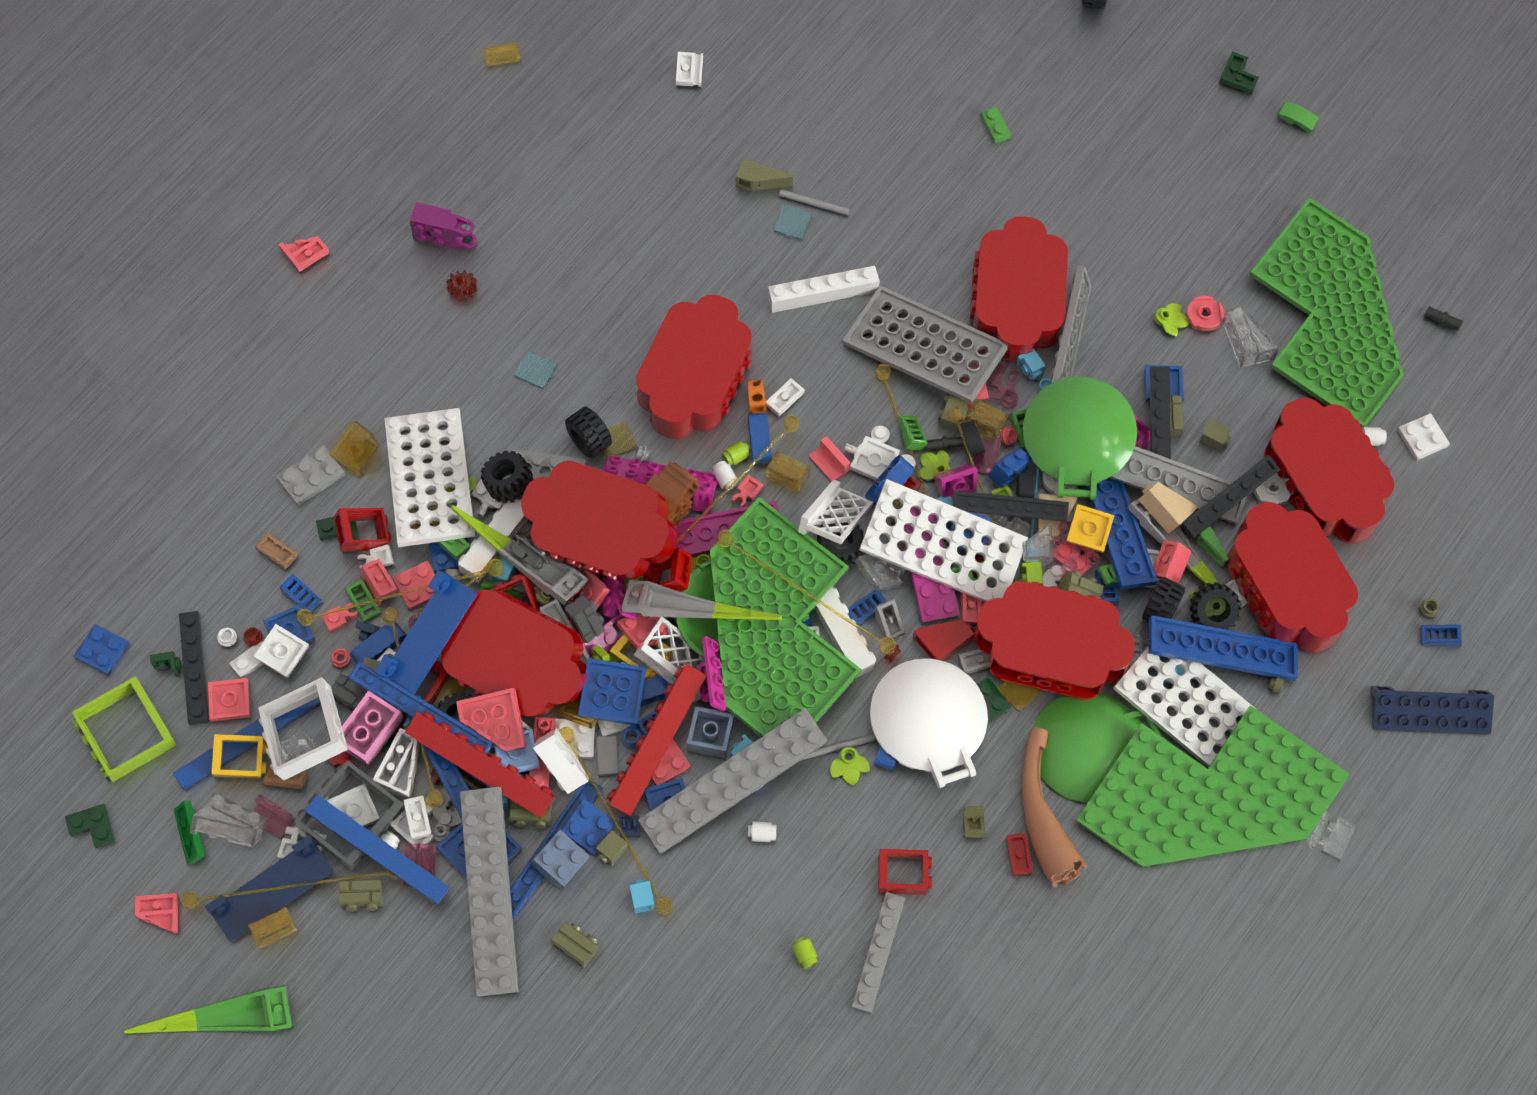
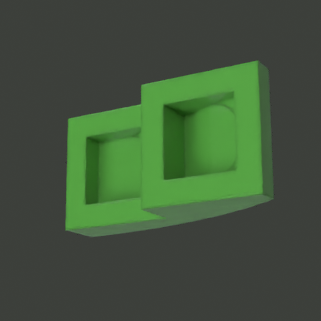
(1296, 114)

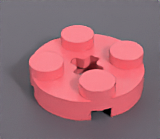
(1201, 322)

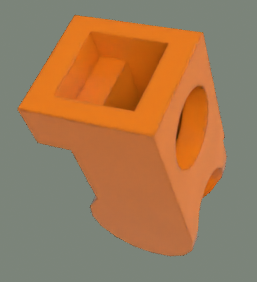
(756, 396)

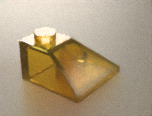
(355, 448)

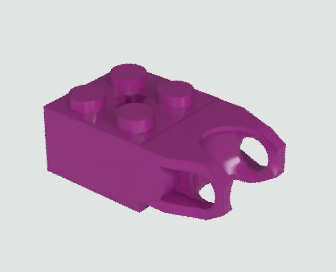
(440, 227)

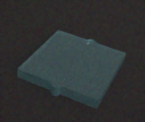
(793, 222)
(535, 369)

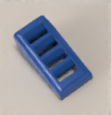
(291, 585)
(1115, 599)
(863, 603)
(1454, 628)

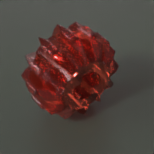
(455, 287)

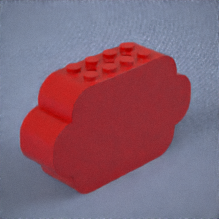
(1020, 286)
(694, 366)
(1331, 468)
(599, 521)
(1291, 577)
(1054, 640)
(516, 647)

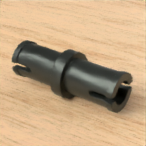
(1443, 318)
(944, 443)

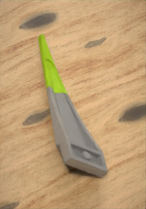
(1150, 524)
(553, 579)
(661, 601)

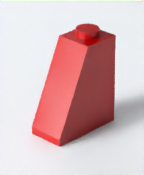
(944, 639)

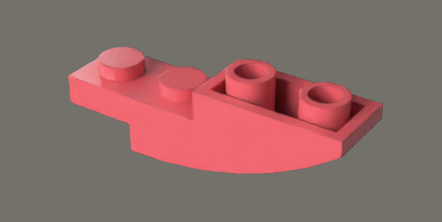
(542, 727)

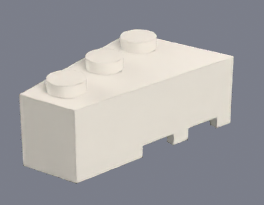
(561, 761)
(399, 766)

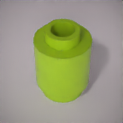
(736, 453)
(805, 952)

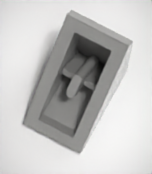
(889, 618)

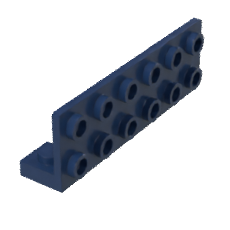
(1433, 710)
(298, 867)

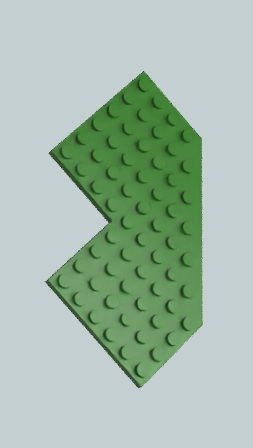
(1346, 343)
(776, 664)
(1253, 794)

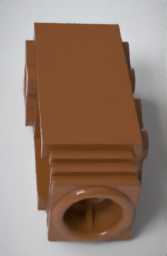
(677, 488)

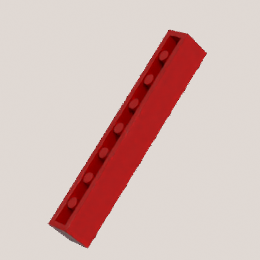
(656, 739)
(480, 764)

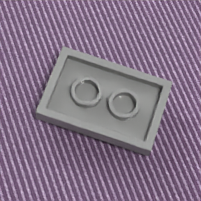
(310, 475)

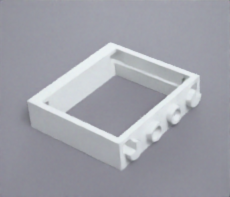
(291, 701)

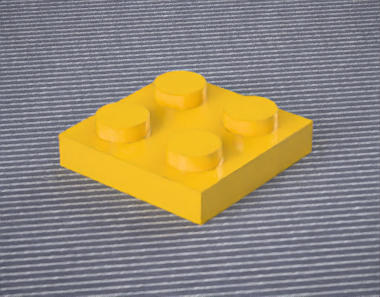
(1090, 528)

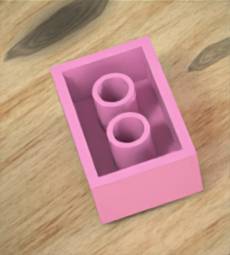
(370, 727)

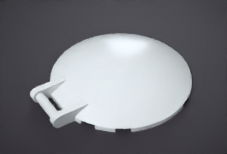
(930, 717)

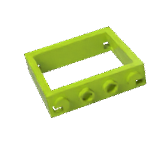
(108, 699)

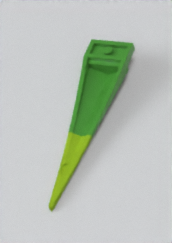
(253, 1011)

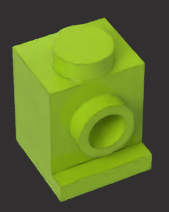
(1031, 572)

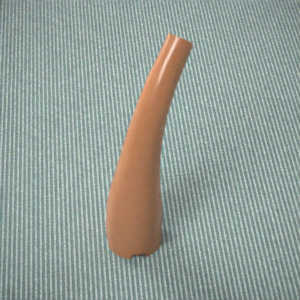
(1050, 842)

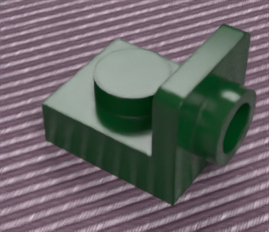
(164, 660)

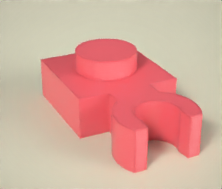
(747, 490)
(338, 619)

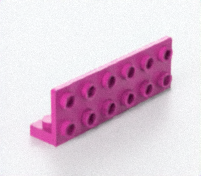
(643, 472)

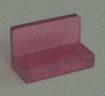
(986, 461)
(277, 817)
(421, 855)

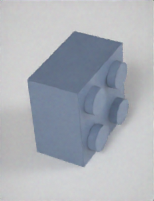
(710, 732)
(559, 859)

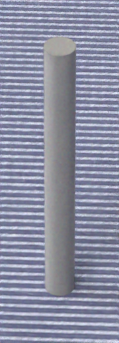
(814, 202)
(840, 745)

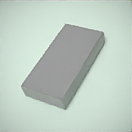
(607, 756)

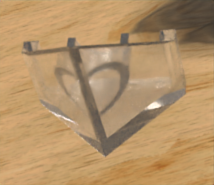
(1039, 547)

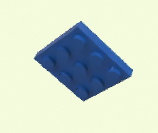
(612, 692)
(454, 851)

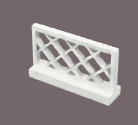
(822, 507)
(657, 661)

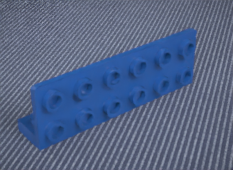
(428, 633)

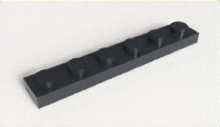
(1160, 411)
(1230, 496)
(1011, 506)
(193, 667)

